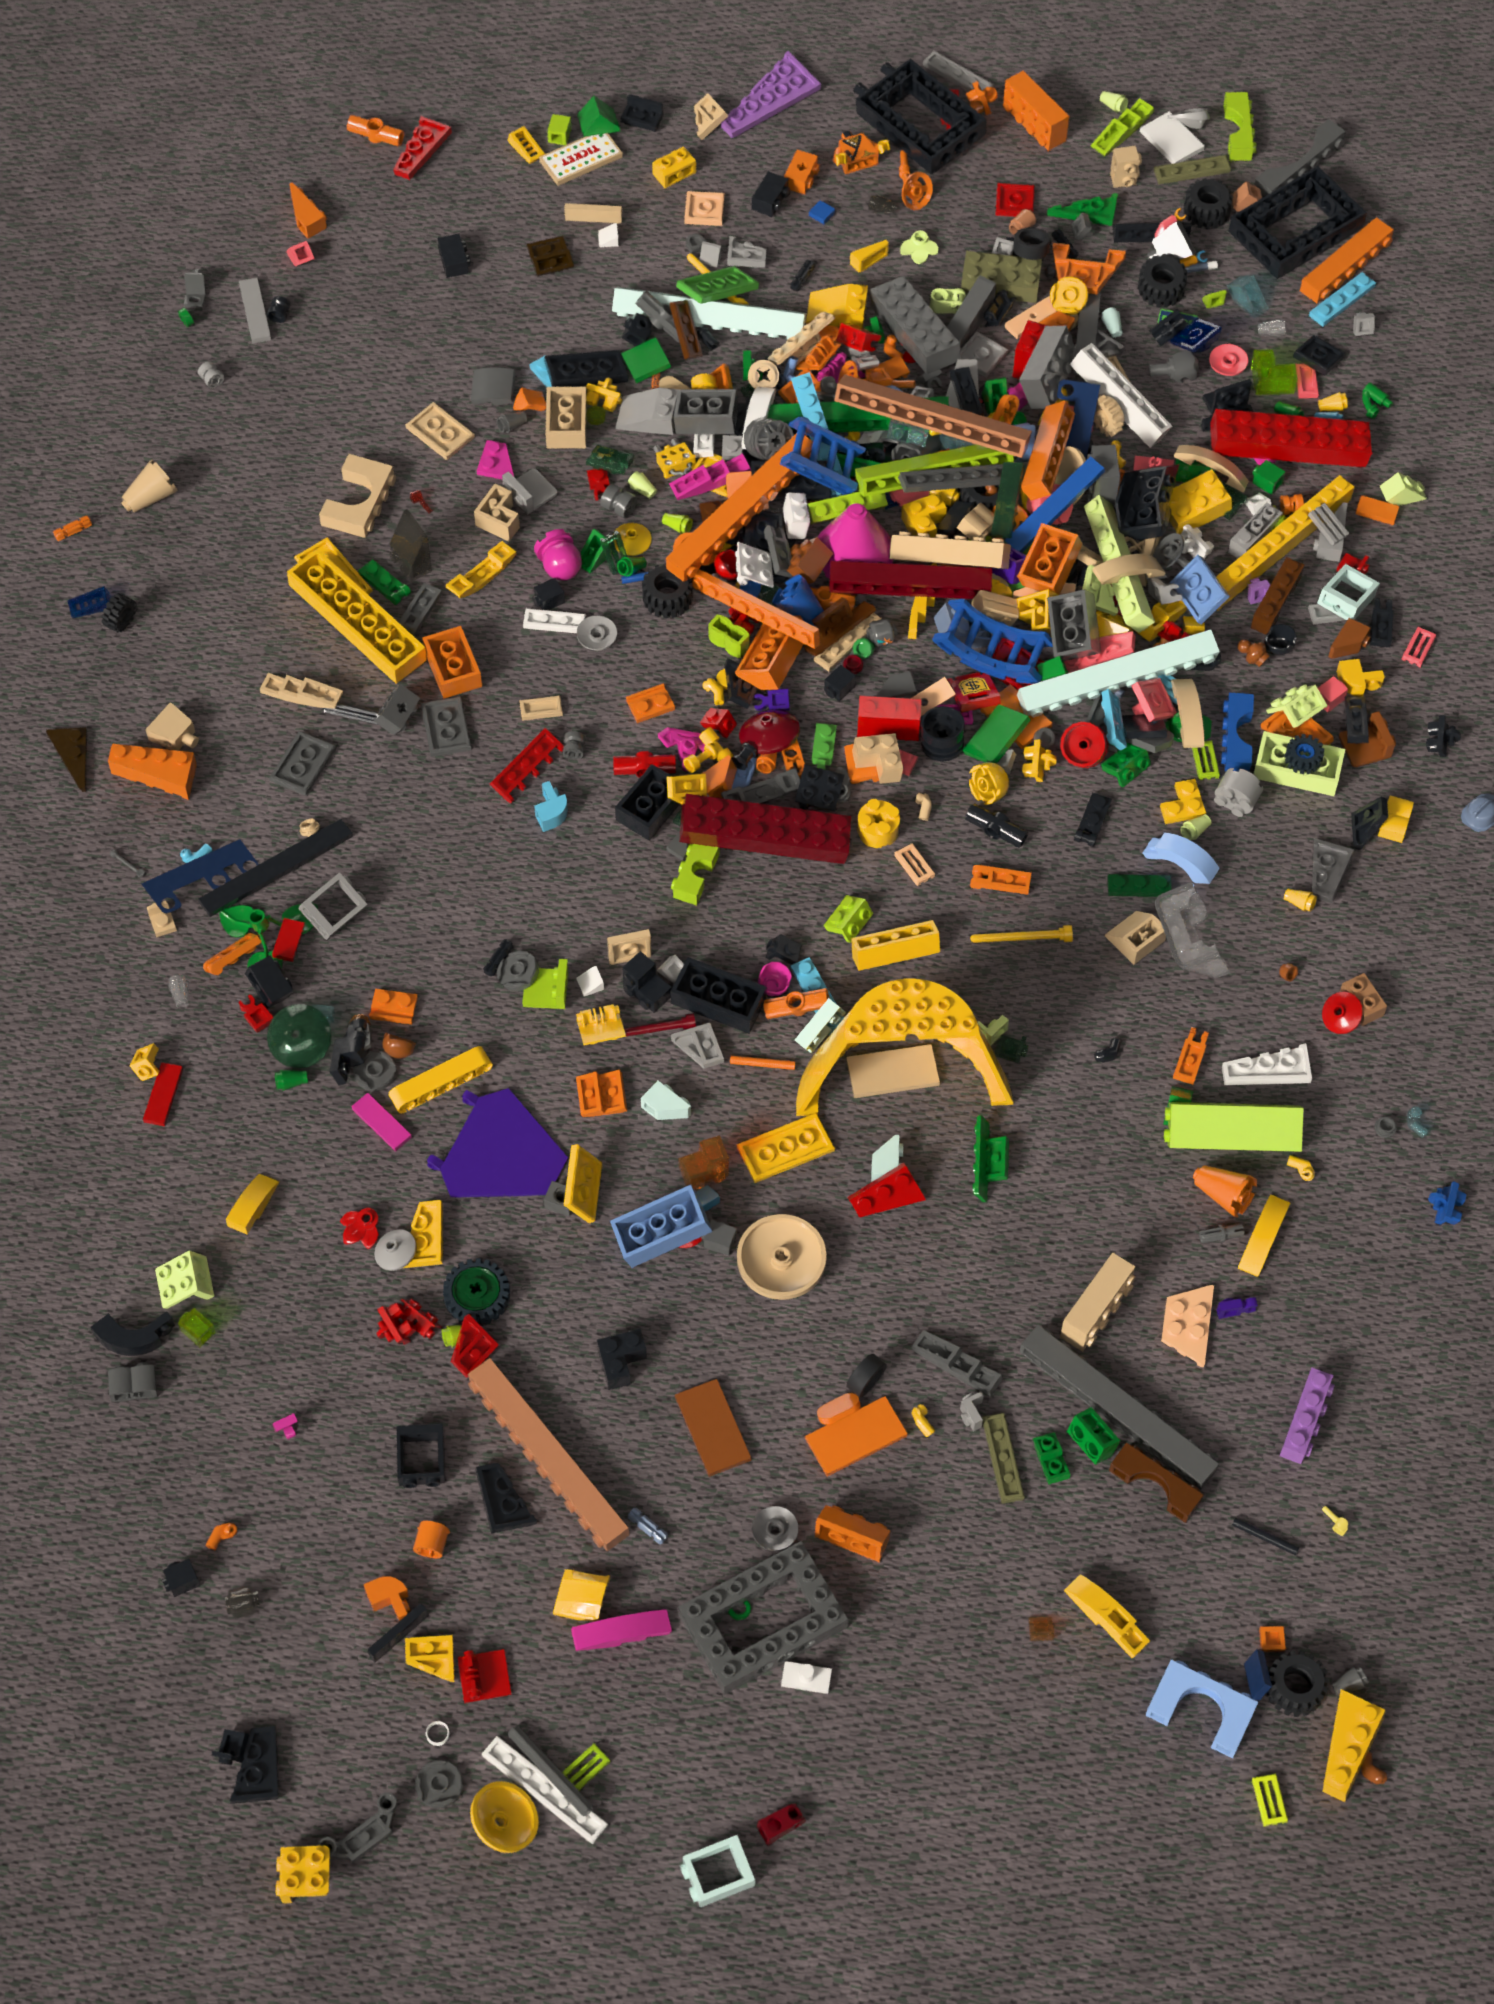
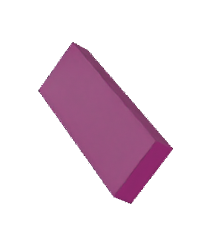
(381, 1122)

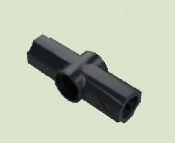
(996, 825)

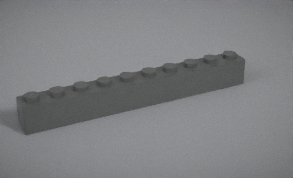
(1119, 1407)

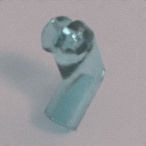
(1414, 1122)

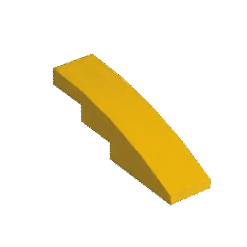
(918, 612)

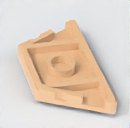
(1188, 1322)

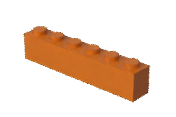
(1347, 260)
(1048, 450)

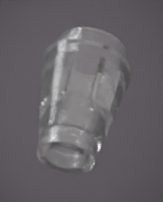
(1272, 328)
(179, 990)

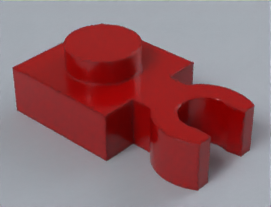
(598, 480)
(257, 1015)

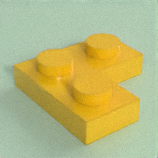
(1187, 807)

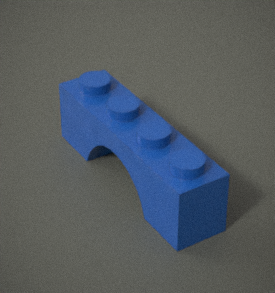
(1238, 712)

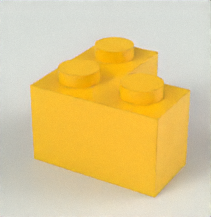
(923, 514)
(1034, 610)

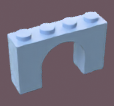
(1181, 1681)

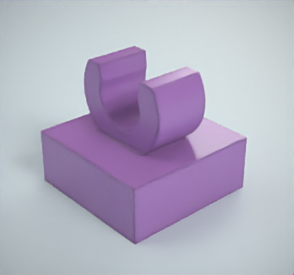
(1257, 590)

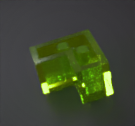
(1272, 377)

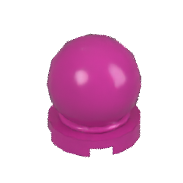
(559, 555)

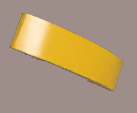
(483, 573)
(1264, 1235)

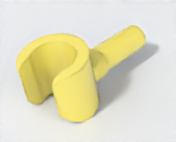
(1340, 1523)

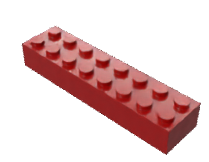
(1291, 438)

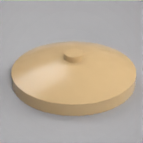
(781, 1256)

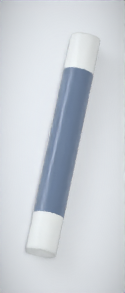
(1202, 266)

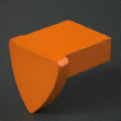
(529, 399)

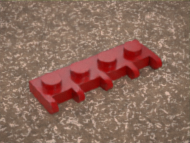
(525, 763)

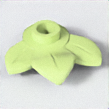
(919, 249)

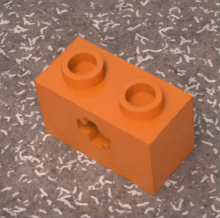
(801, 171)

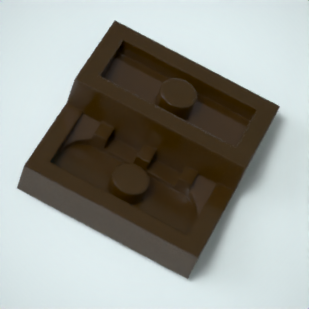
(550, 255)

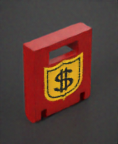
(973, 686)

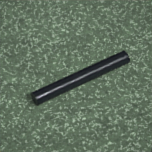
(1265, 1536)

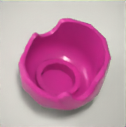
(773, 974)

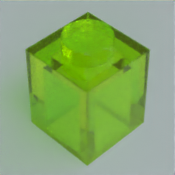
(196, 1327)

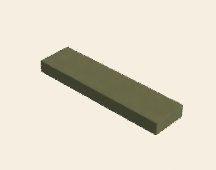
(1192, 169)
(1003, 1458)

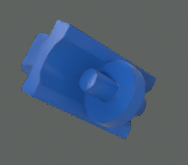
(1444, 1203)

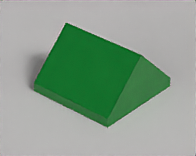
(597, 118)

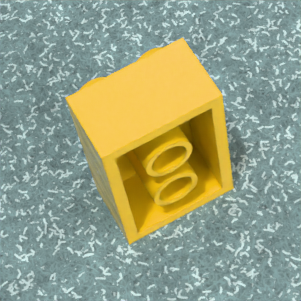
(1198, 501)

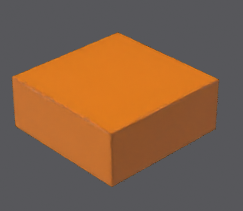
(1272, 1639)

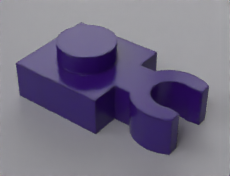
(775, 700)
(1231, 1307)

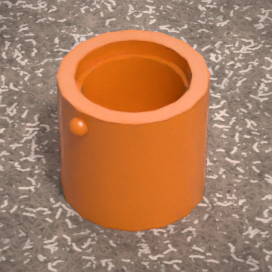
(431, 1539)

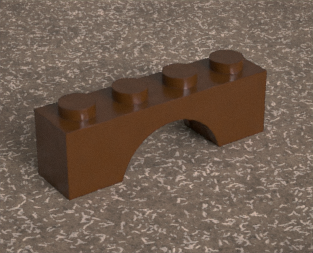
(1277, 594)
(1134, 1465)

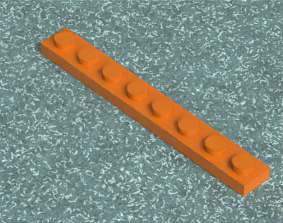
(756, 608)

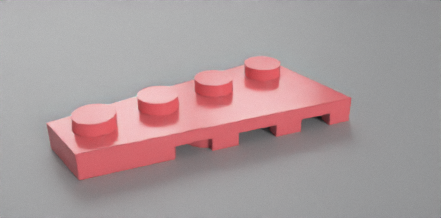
(1111, 648)

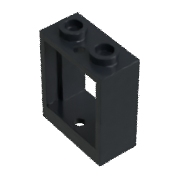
(420, 1433)

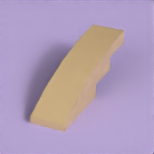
(301, 692)

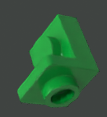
(747, 363)

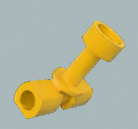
(712, 750)

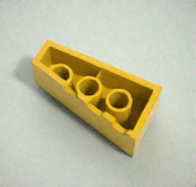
(1352, 1737)

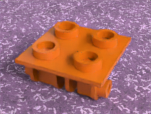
(820, 354)

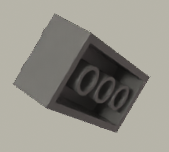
(1048, 366)

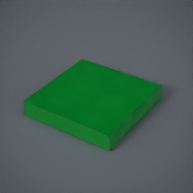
(646, 360)

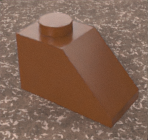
(1350, 639)

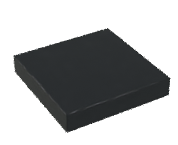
(1319, 355)
(1139, 727)

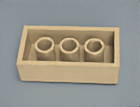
(1098, 1302)

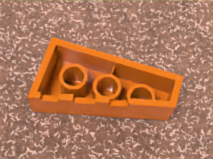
(155, 767)

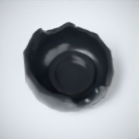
(1280, 639)

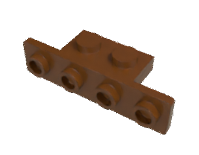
(838, 621)

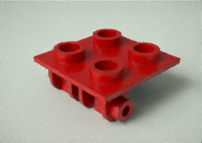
(484, 1675)

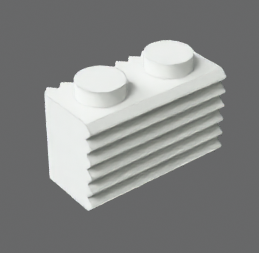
(796, 515)

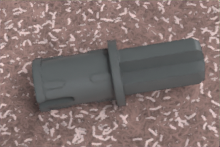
(1221, 1233)

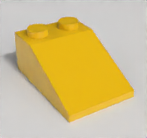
(843, 301)

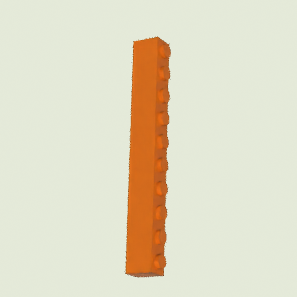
(734, 513)

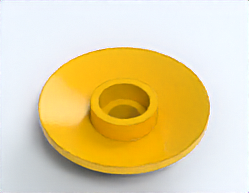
(634, 544)

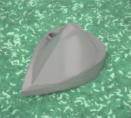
(1192, 117)

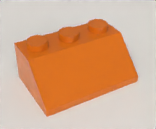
(852, 1532)

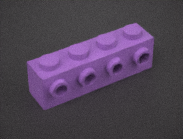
(1304, 1422)

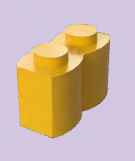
(1398, 818)

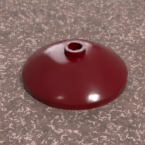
(770, 731)

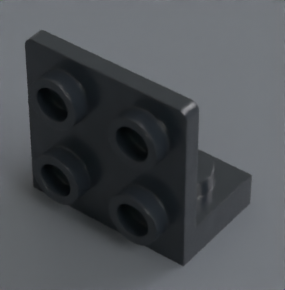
(1228, 396)

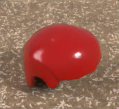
(726, 564)

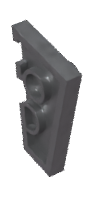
(1329, 868)

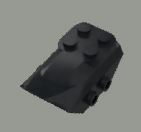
(1145, 501)

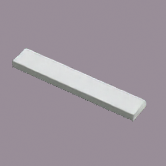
(538, 1786)

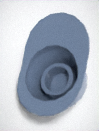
(1479, 813)

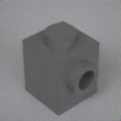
(721, 1238)

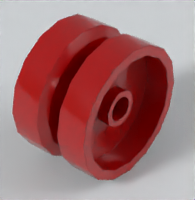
(1096, 748)

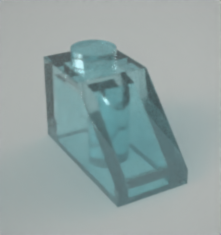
(1248, 295)

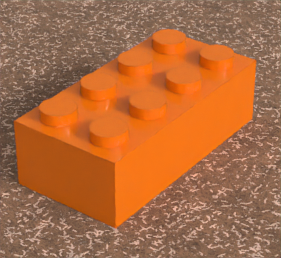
(1035, 110)

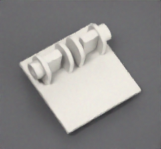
(753, 565)

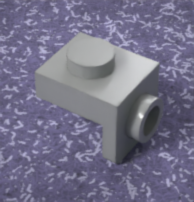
(731, 446)
(970, 1414)

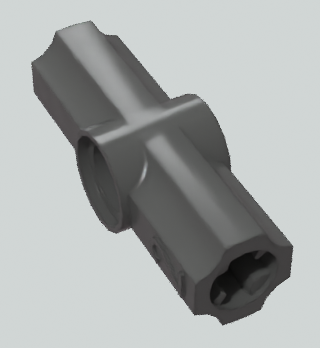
(659, 314)

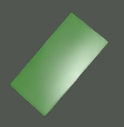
(717, 284)

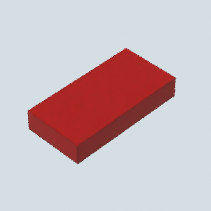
(288, 940)

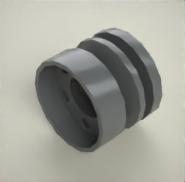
(759, 436)

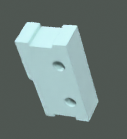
(817, 1028)

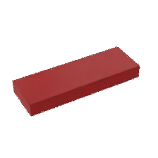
(163, 1094)

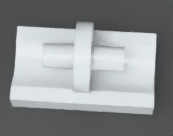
(1194, 543)

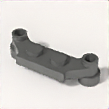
(366, 1835)

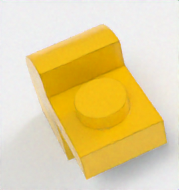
(1356, 680)

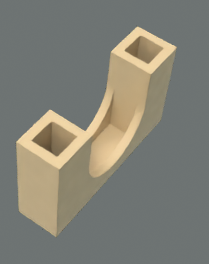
(359, 518)

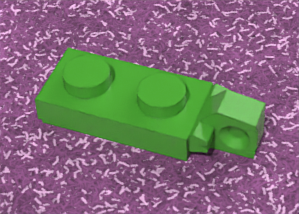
(823, 745)

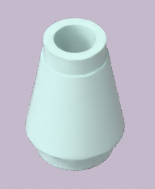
(1112, 321)

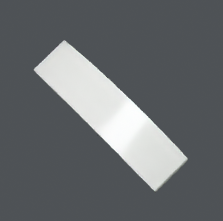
(759, 406)

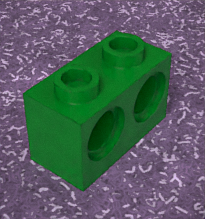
(1093, 1435)

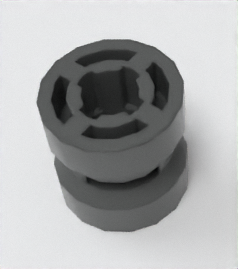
(574, 742)

